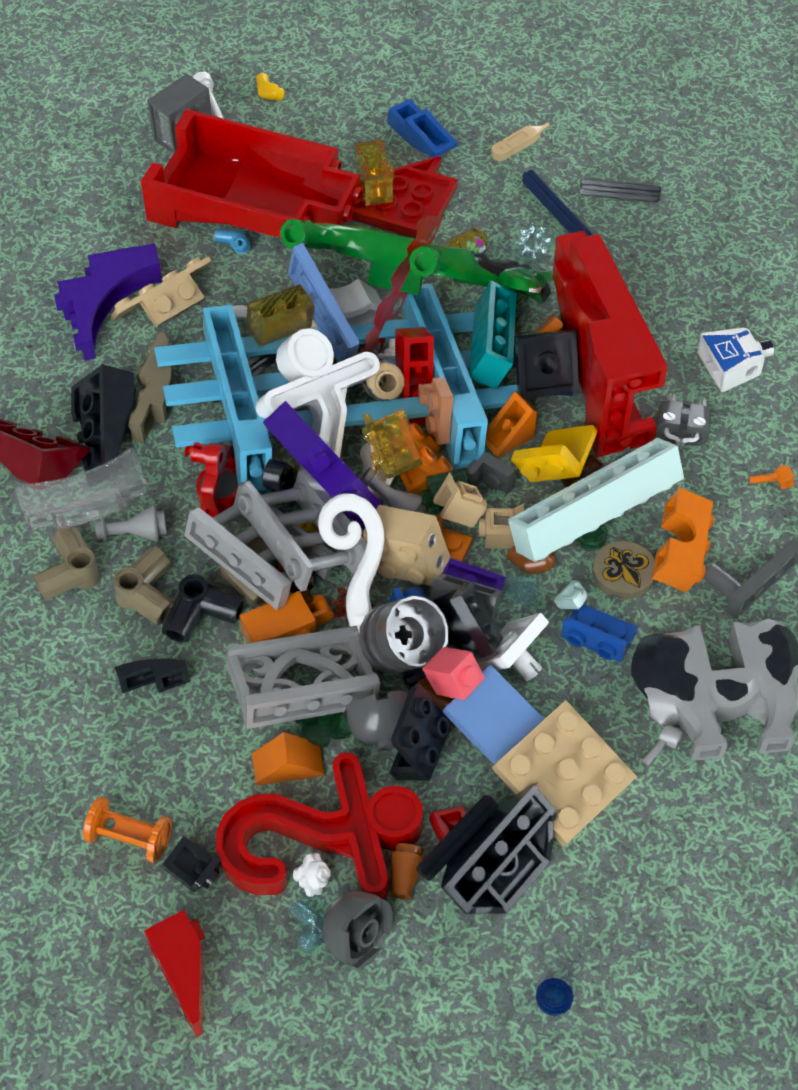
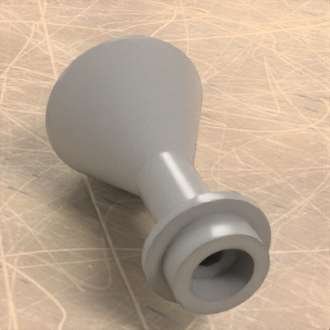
(393, 497)
(147, 524)

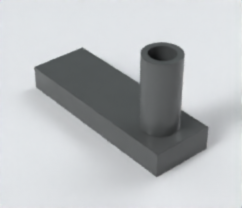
(746, 594)

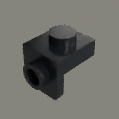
(191, 865)

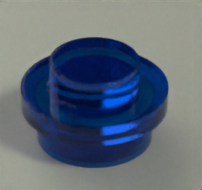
(554, 997)

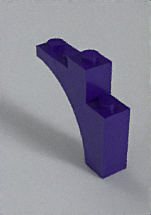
(107, 281)
(317, 457)

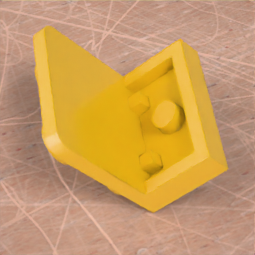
(560, 455)

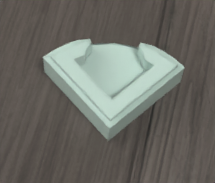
(571, 596)

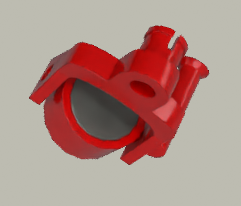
(218, 482)

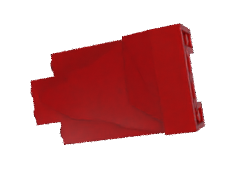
(268, 185)
(612, 342)

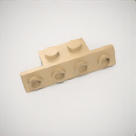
(168, 298)

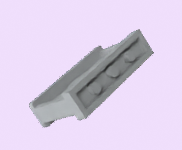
(295, 702)

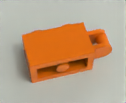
(290, 620)

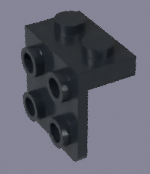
(469, 620)
(418, 737)

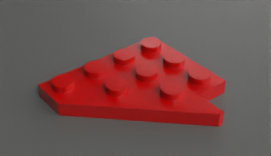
(416, 194)

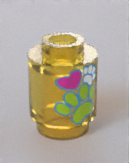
(471, 240)

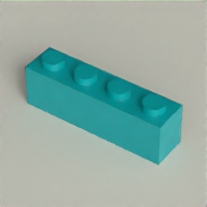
(493, 335)

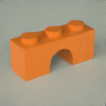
(681, 561)

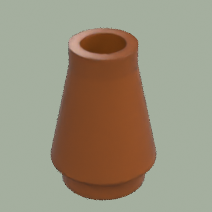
(403, 869)

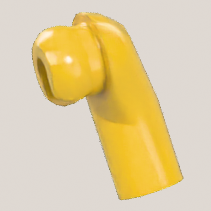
(268, 90)

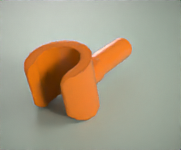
(782, 475)

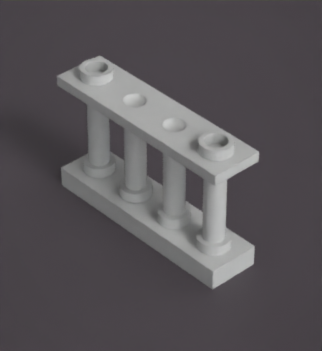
(288, 548)
(242, 561)

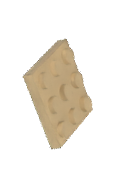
(568, 767)

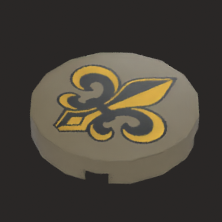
(623, 569)

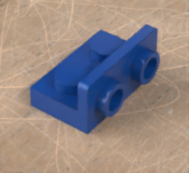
(598, 632)

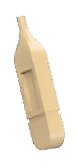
(517, 142)

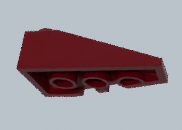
(37, 457)

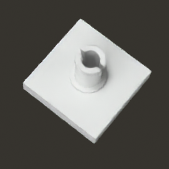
(512, 649)

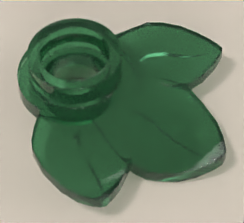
(322, 728)

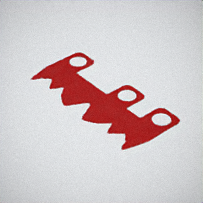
(385, 308)

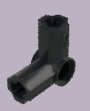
(211, 601)

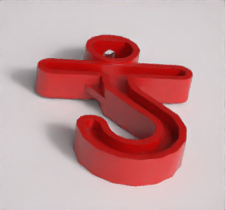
(353, 831)

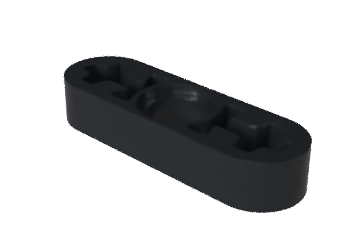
(279, 476)

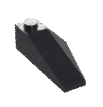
(103, 408)

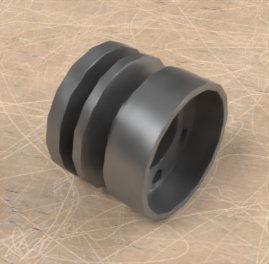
(418, 631)

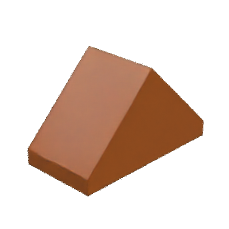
(511, 426)
(287, 759)

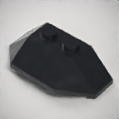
(503, 856)

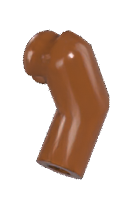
(530, 566)

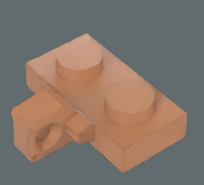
(440, 404)

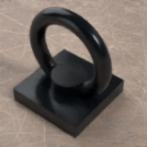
(546, 363)

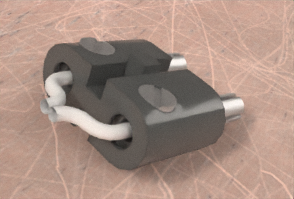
(687, 423)

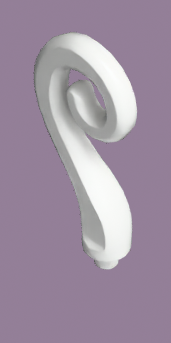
(357, 596)

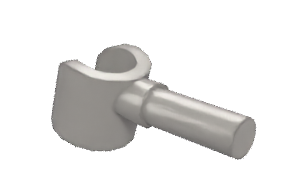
(669, 736)

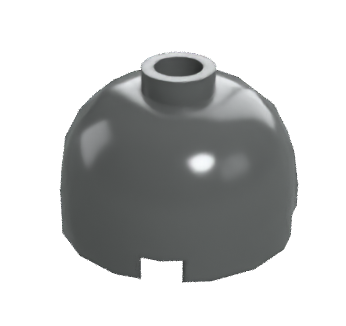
(375, 719)
(355, 926)

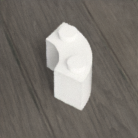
(357, 302)

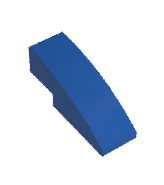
(420, 129)

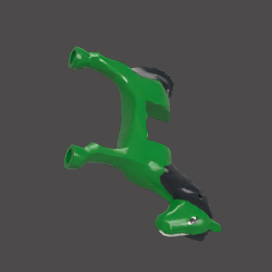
(437, 259)

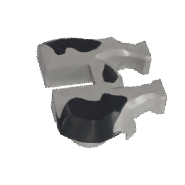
(685, 691)

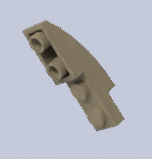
(151, 398)

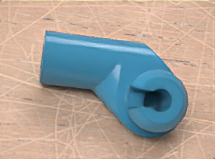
(234, 238)

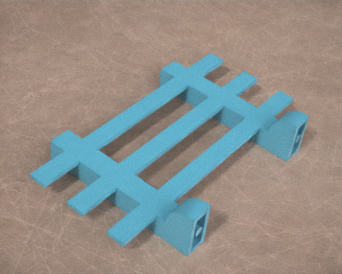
(241, 389)

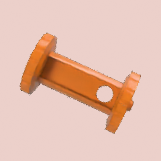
(127, 829)

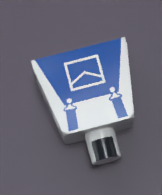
(733, 356)

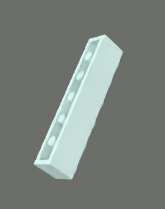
(596, 499)

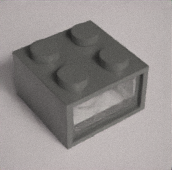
(169, 105)

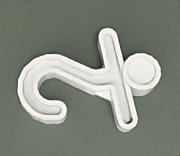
(316, 383)

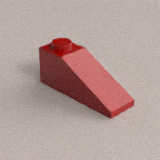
(416, 360)
(180, 956)

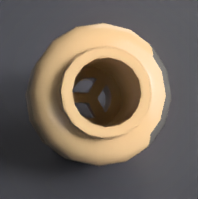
(390, 387)

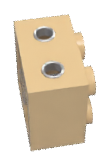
(412, 546)

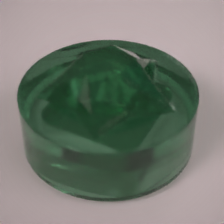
(593, 540)

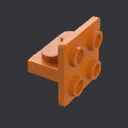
(432, 461)

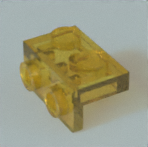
(392, 443)

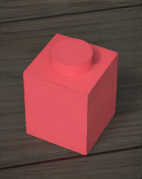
(453, 673)

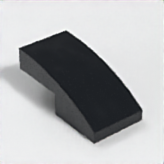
(162, 672)

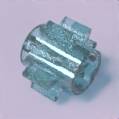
(529, 247)

